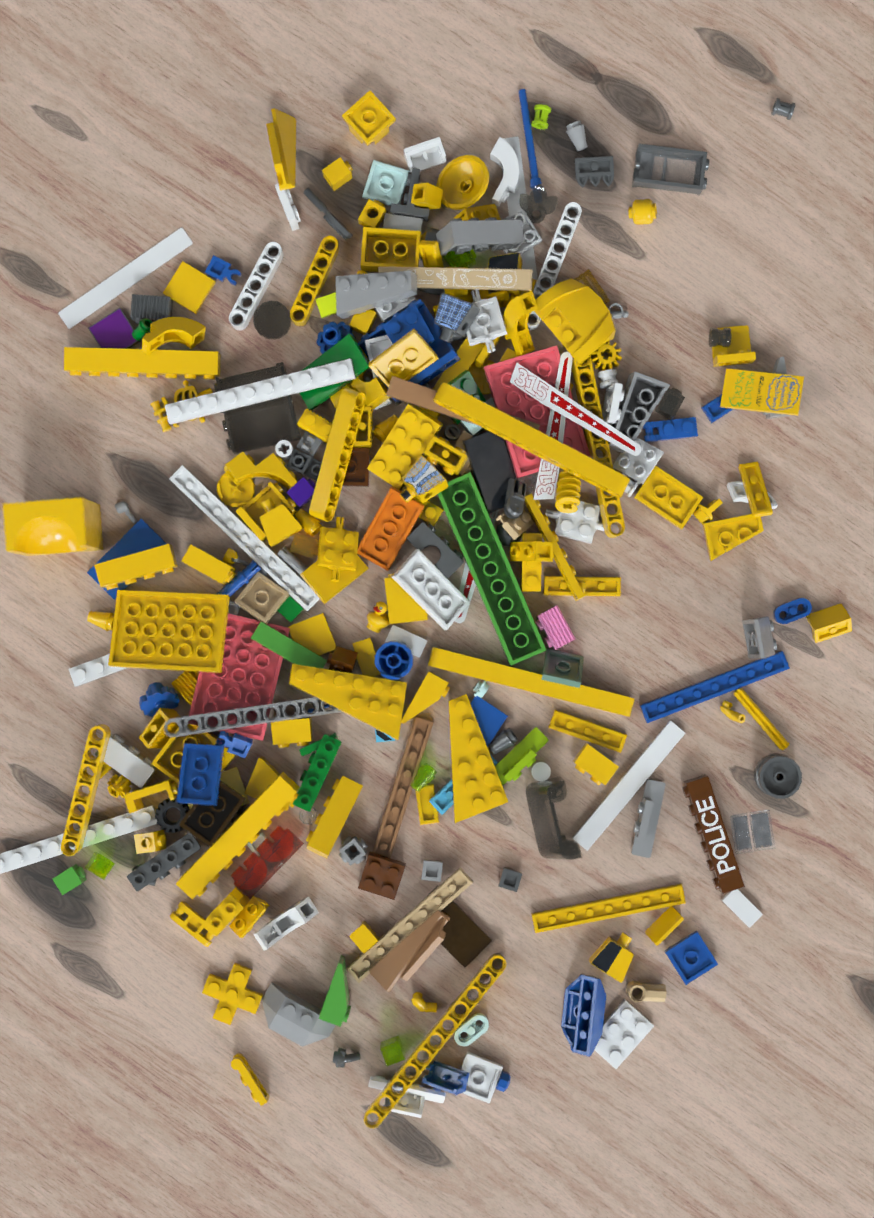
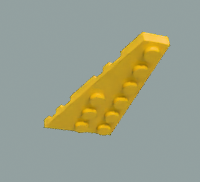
(365, 698)
(473, 771)

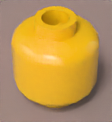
(643, 211)

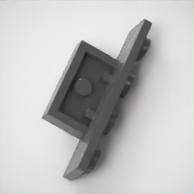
(161, 864)

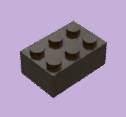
(209, 821)

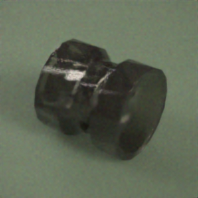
(719, 337)

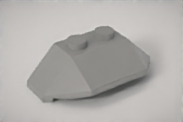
(294, 1017)

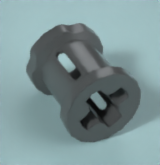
(783, 109)

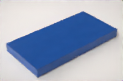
(137, 539)

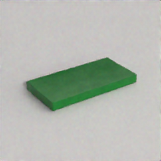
(343, 350)

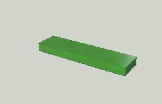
(286, 647)

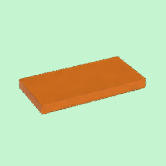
(389, 529)

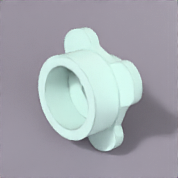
(481, 688)

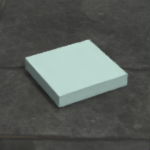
(385, 183)

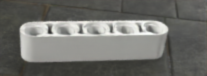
(256, 277)

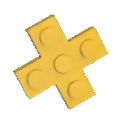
(232, 993)

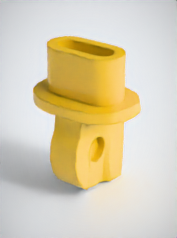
(705, 513)

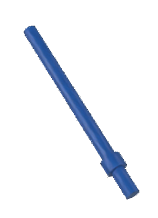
(535, 180)

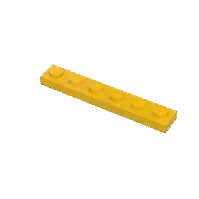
(559, 555)

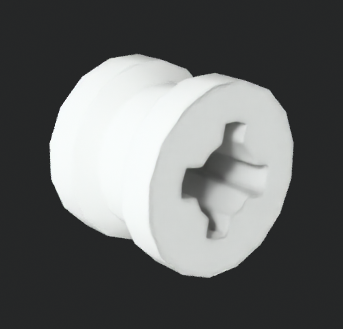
(607, 377)

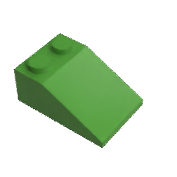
(336, 1006)

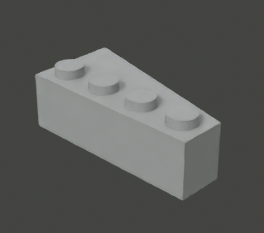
(480, 235)

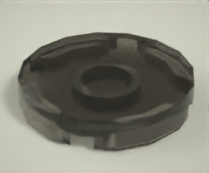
(272, 320)

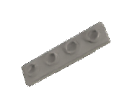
(648, 818)

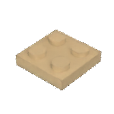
(261, 598)

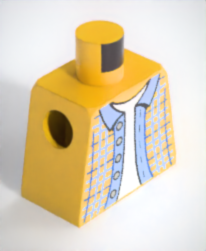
(422, 481)

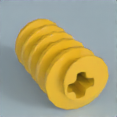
(567, 492)

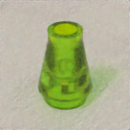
(423, 777)

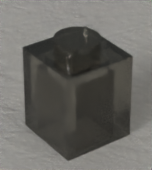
(670, 403)

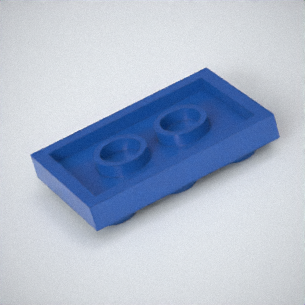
(200, 774)

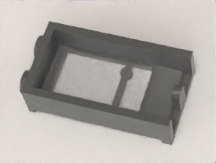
(670, 169)

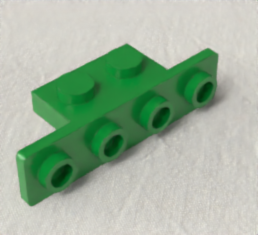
(315, 776)

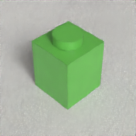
(70, 879)

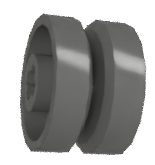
(781, 787)

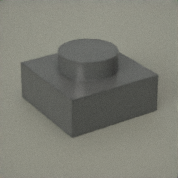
(510, 879)

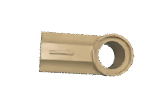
(648, 992)

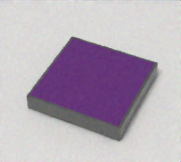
(114, 331)

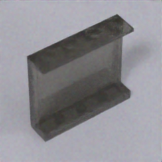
(259, 423)

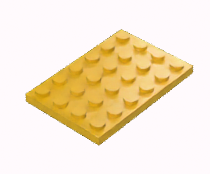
(169, 631)

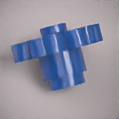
(332, 334)
(158, 697)

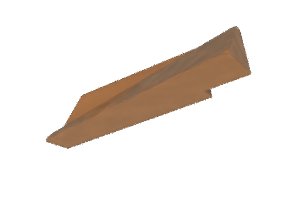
(411, 952)

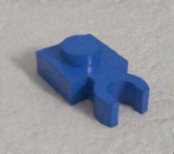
(220, 270)
(237, 745)

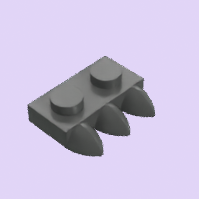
(594, 169)

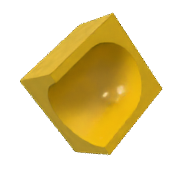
(52, 526)

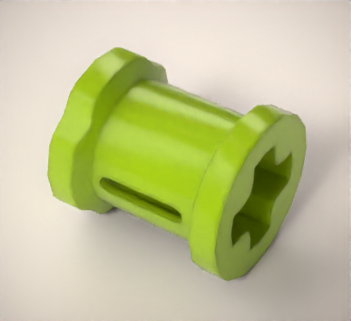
(541, 116)

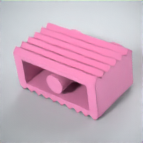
(555, 628)

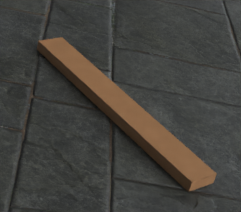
(423, 397)
(401, 789)

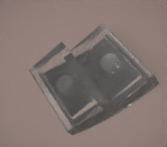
(752, 831)

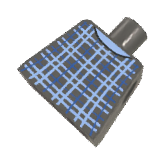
(454, 316)

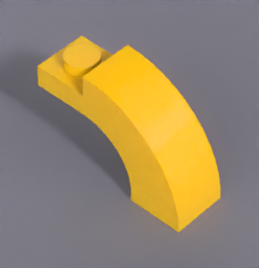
(516, 322)
(173, 330)

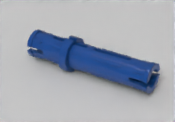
(241, 578)

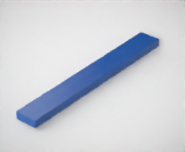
(714, 687)

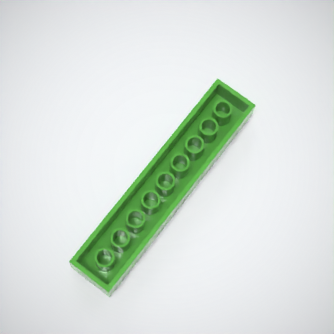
(490, 569)

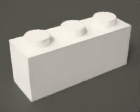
(128, 761)

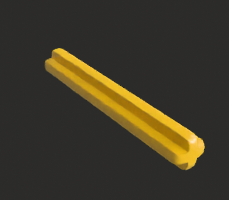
(761, 719)

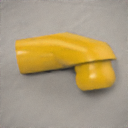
(731, 714)
(421, 1005)

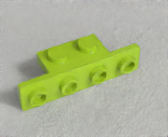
(520, 756)

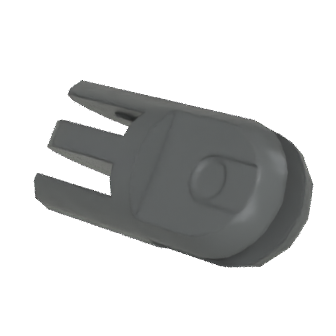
(515, 498)

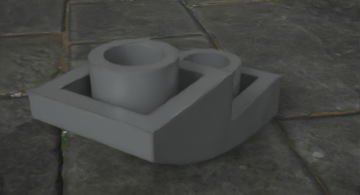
(305, 464)

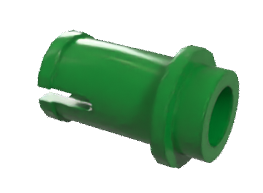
(142, 329)

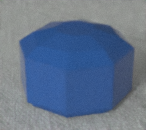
(503, 1082)

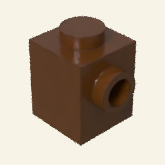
(342, 660)

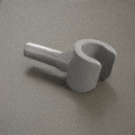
(123, 507)

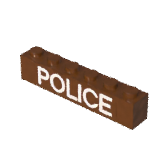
(713, 833)

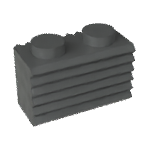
(150, 307)

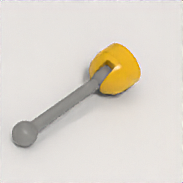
(232, 557)

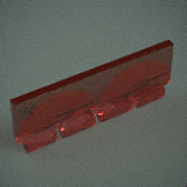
(272, 858)

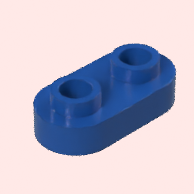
(791, 611)

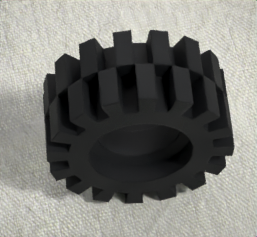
(162, 818)

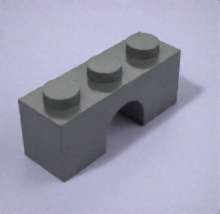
(424, 536)

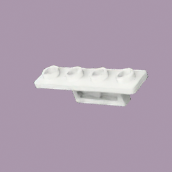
(413, 1100)

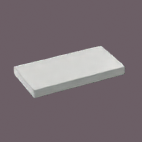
(431, 589)

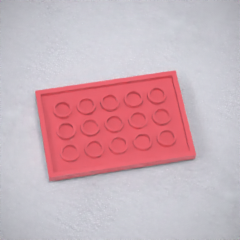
(519, 404)
(245, 681)

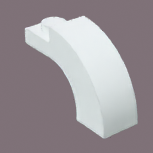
(507, 160)
(286, 922)

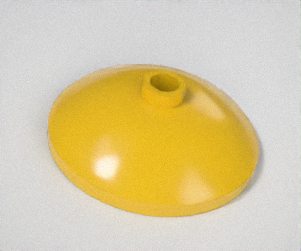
(463, 182)

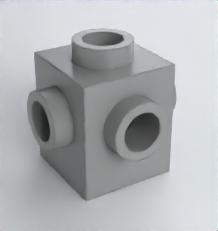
(353, 857)

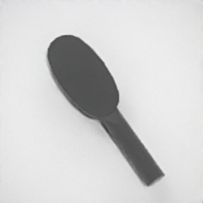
(330, 218)

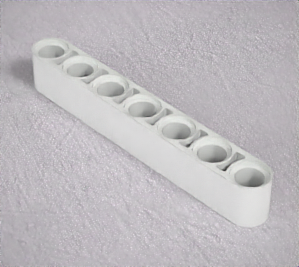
(556, 257)

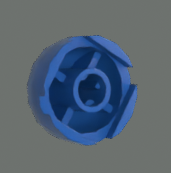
(394, 660)

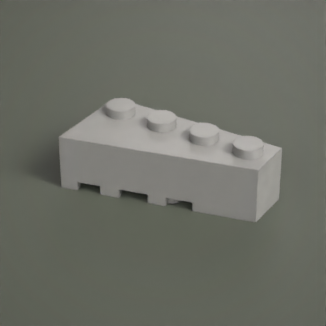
(367, 291)
(638, 403)

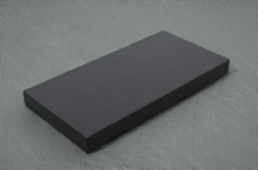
(490, 467)

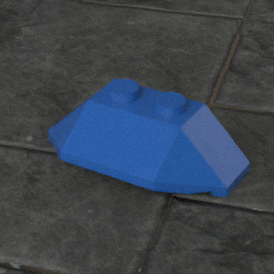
(584, 1014)

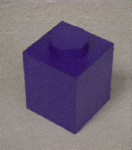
(302, 491)

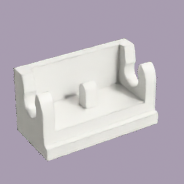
(425, 155)

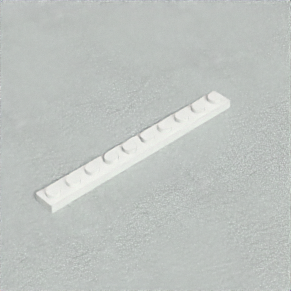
(260, 391)
(244, 538)
(95, 833)

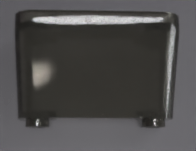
(541, 801)

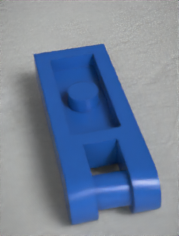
(671, 429)

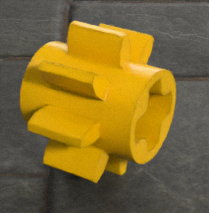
(118, 786)

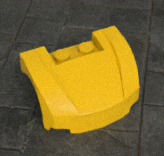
(576, 318)

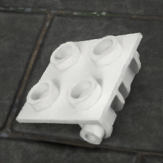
(641, 465)

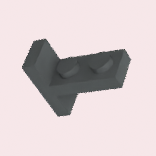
(410, 210)

